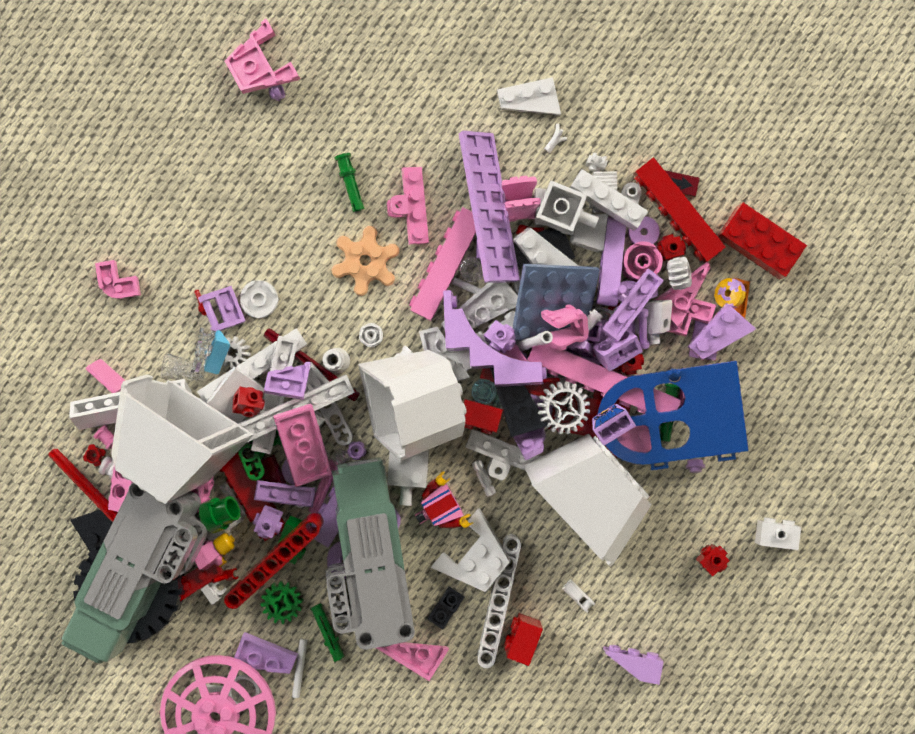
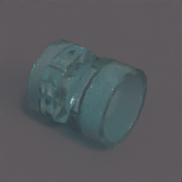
(483, 391)

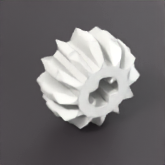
(679, 273)
(237, 345)

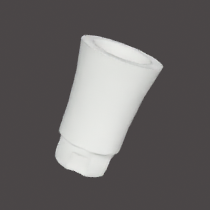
(343, 360)

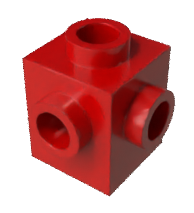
(664, 247)
(632, 369)
(248, 401)
(713, 559)

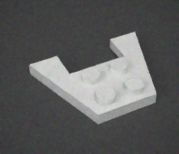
(482, 562)

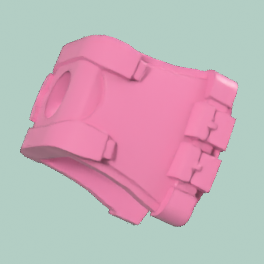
(519, 198)
(560, 318)

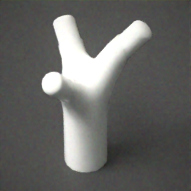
(555, 139)

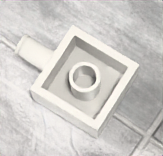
(563, 209)
(408, 474)

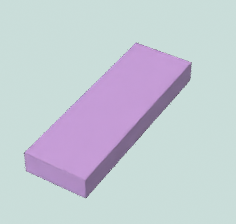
(284, 493)

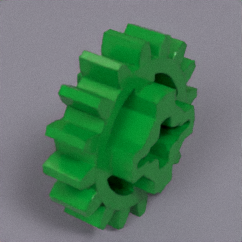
(274, 600)

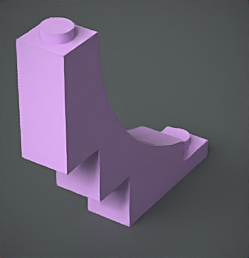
(461, 337)

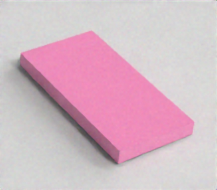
(303, 445)

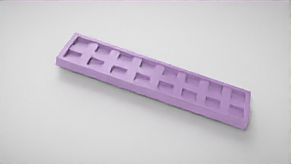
(488, 207)

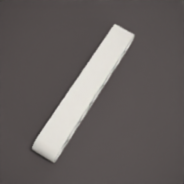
(496, 609)

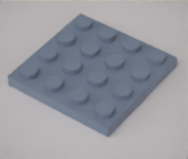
(551, 289)

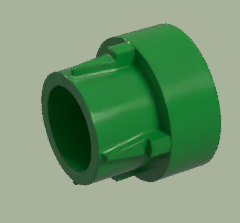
(219, 513)

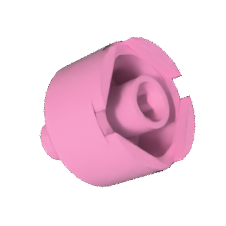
(642, 250)

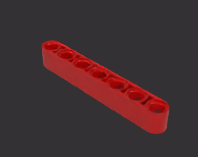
(277, 554)

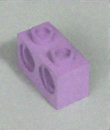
(613, 354)

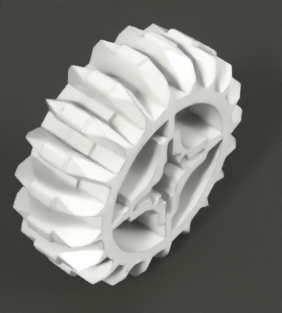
(578, 414)

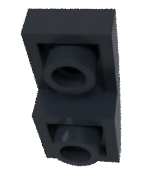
(445, 607)

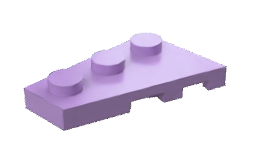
(720, 332)
(265, 655)

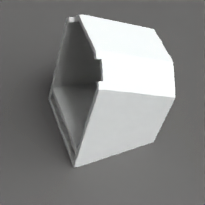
(413, 402)
(170, 438)
(591, 494)

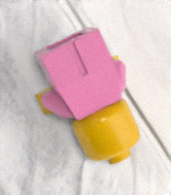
(213, 551)

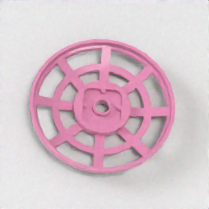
(218, 701)

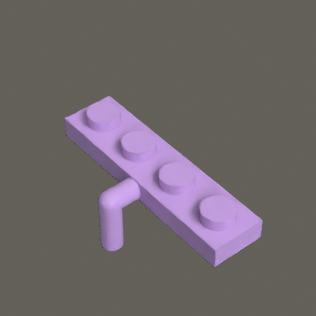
(631, 304)

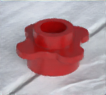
(88, 456)

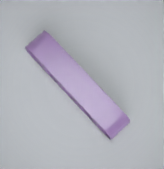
(611, 263)

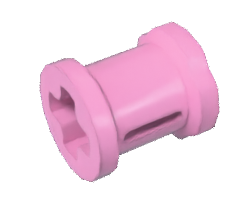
(105, 436)

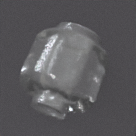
(466, 265)

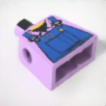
(612, 423)

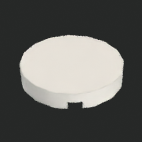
(259, 299)

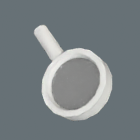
(245, 681)

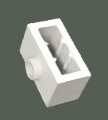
(778, 535)

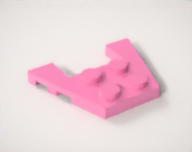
(251, 67)

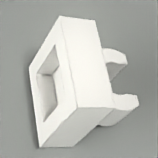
(212, 593)

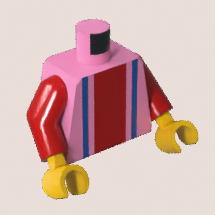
(441, 506)

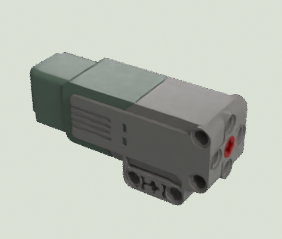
(371, 560)
(129, 569)

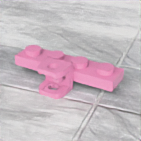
(411, 205)

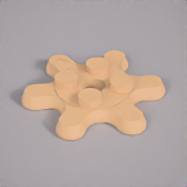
(364, 274)

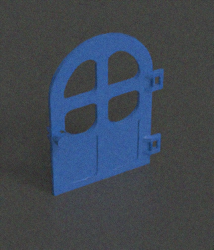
(710, 410)

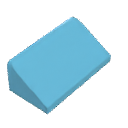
(219, 351)

